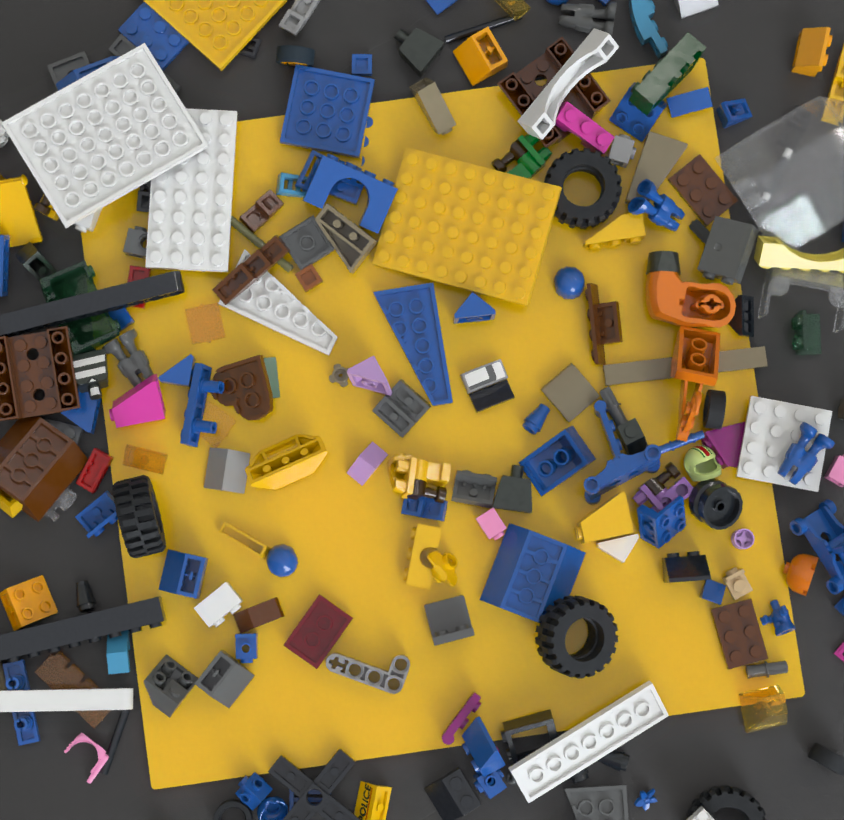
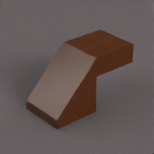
(258, 615)

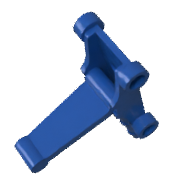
(624, 466)
(825, 522)

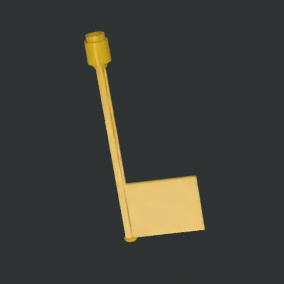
(17, 213)

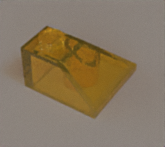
(763, 708)

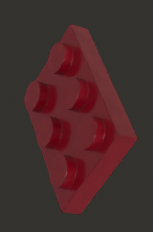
(318, 631)

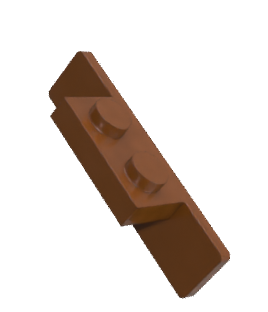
(604, 323)

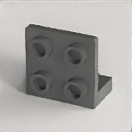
(449, 620)

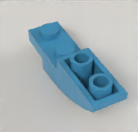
(646, 30)

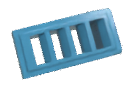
(289, 192)

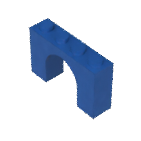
(379, 192)

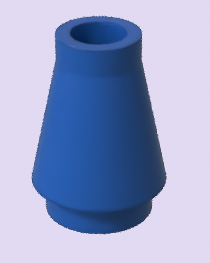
(534, 421)

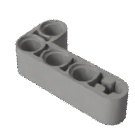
(363, 677)

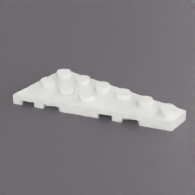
(281, 311)

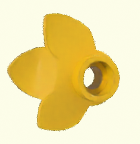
(443, 567)

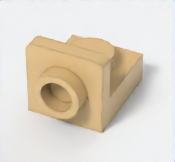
(737, 583)

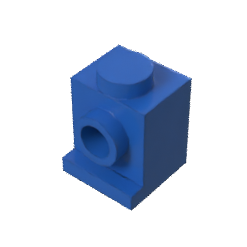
(251, 640)

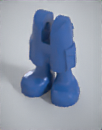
(662, 209)
(799, 457)

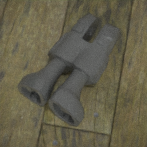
(584, 16)
(133, 365)

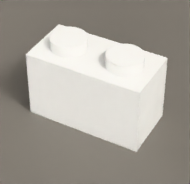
(218, 605)

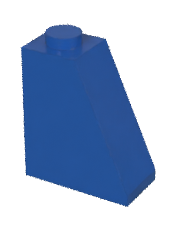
(87, 415)

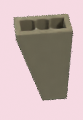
(655, 161)

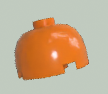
(800, 572)

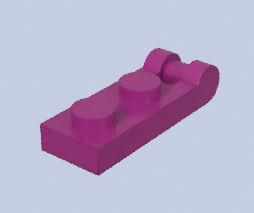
(461, 718)

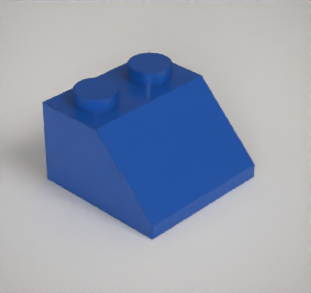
(482, 748)

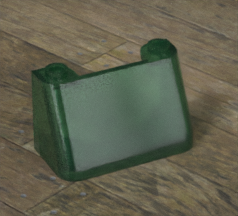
(87, 332)

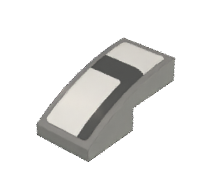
(484, 376)

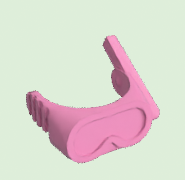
(102, 756)

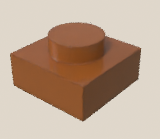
(308, 278)

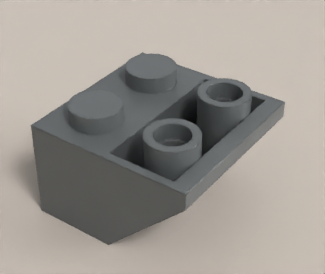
(224, 679)

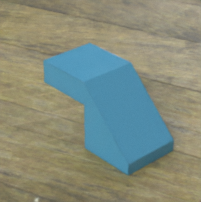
(118, 653)

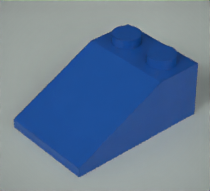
(557, 460)

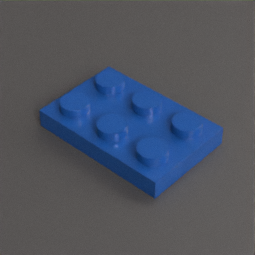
(160, 37)

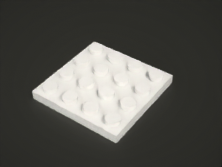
(769, 433)

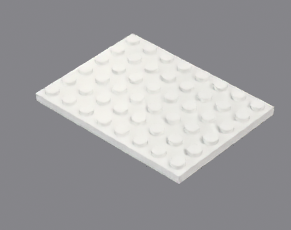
(105, 135)

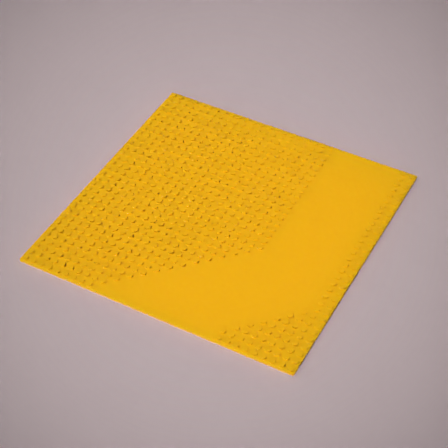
(353, 535)

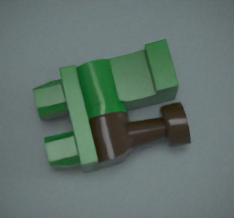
(525, 155)

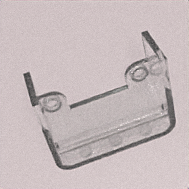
(778, 282)

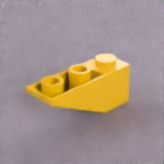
(622, 229)

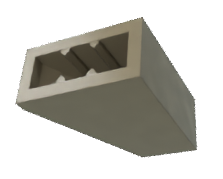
(433, 105)

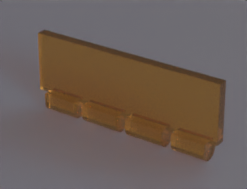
(58, 676)

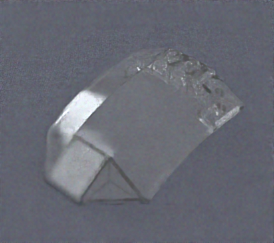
(792, 172)

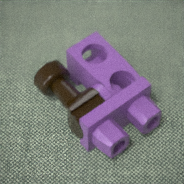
(658, 494)

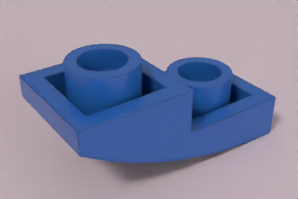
(689, 102)

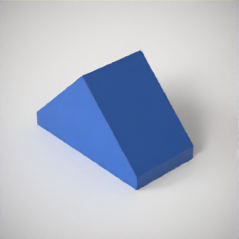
(733, 112)
(180, 373)

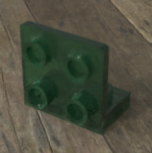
(807, 333)

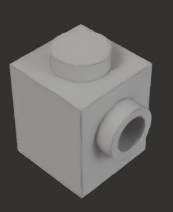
(622, 150)

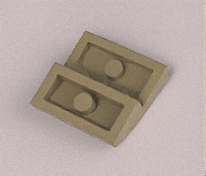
(570, 392)

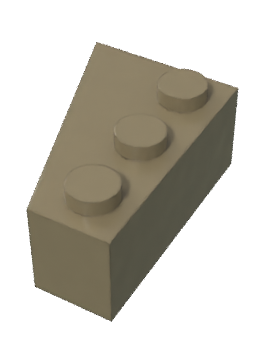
(345, 236)

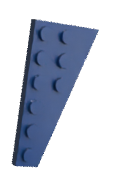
(416, 325)

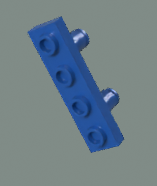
(197, 397)
(24, 722)

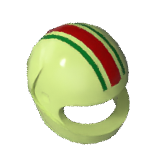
(701, 463)

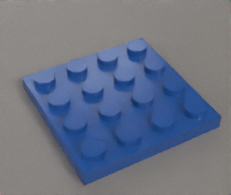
(327, 111)

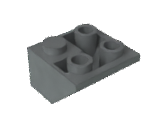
(169, 685)

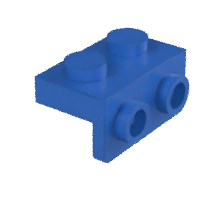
(98, 514)

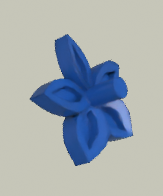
(645, 799)

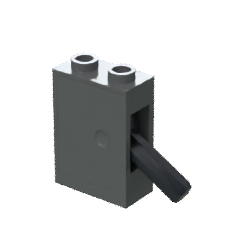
(725, 248)

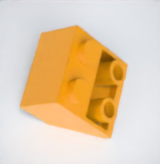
(811, 51)
(480, 56)

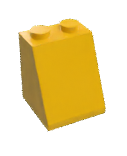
(607, 521)

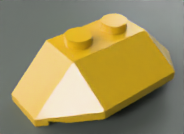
(286, 462)

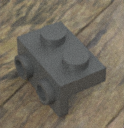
(474, 488)

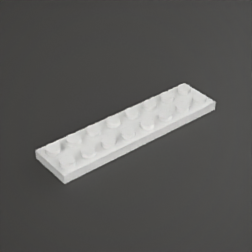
(588, 741)

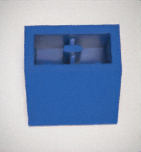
(183, 574)

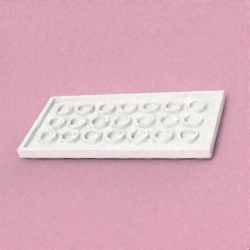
(194, 202)

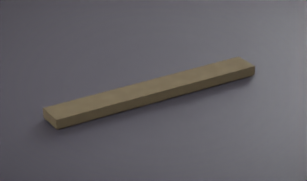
(661, 368)

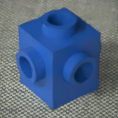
(493, 786)
(253, 790)

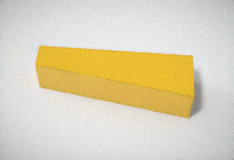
(244, 540)

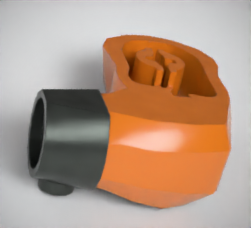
(684, 302)

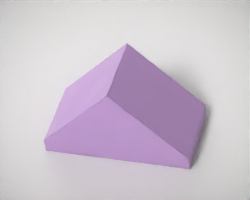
(367, 463)

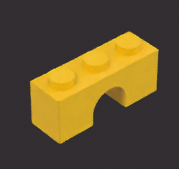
(424, 537)

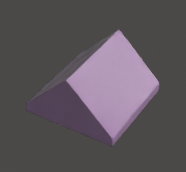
(369, 376)

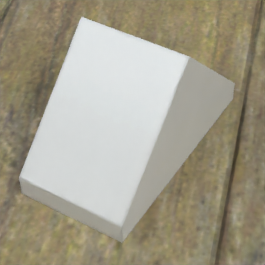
(619, 547)

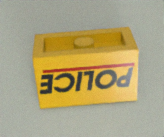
(372, 801)

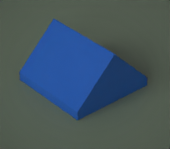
(474, 310)

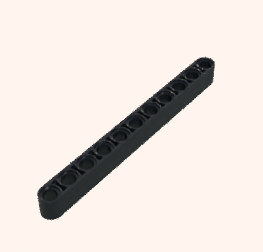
(91, 304)

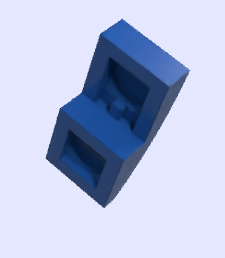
(424, 508)

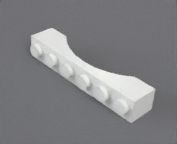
(591, 53)

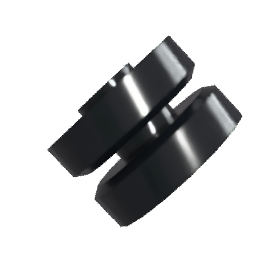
(715, 503)

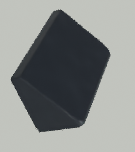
(491, 396)

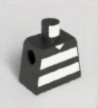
(91, 372)

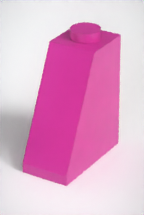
(139, 404)

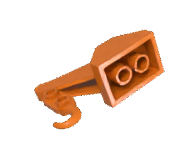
(695, 361)

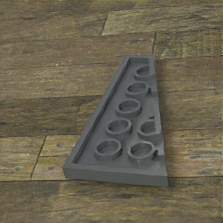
(599, 802)

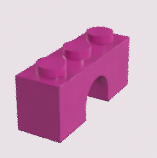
(579, 124)

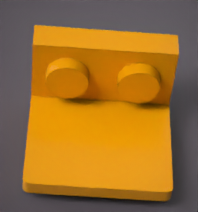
(28, 602)

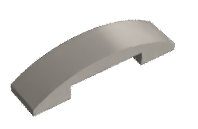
(298, 15)

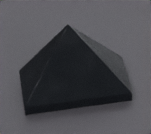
(743, 318)

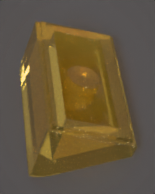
(514, 8)
(144, 459)

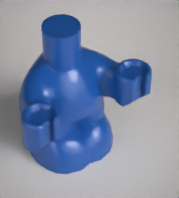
(779, 618)

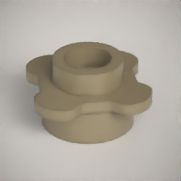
(343, 381)

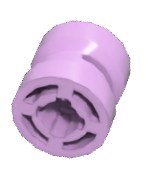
(746, 539)

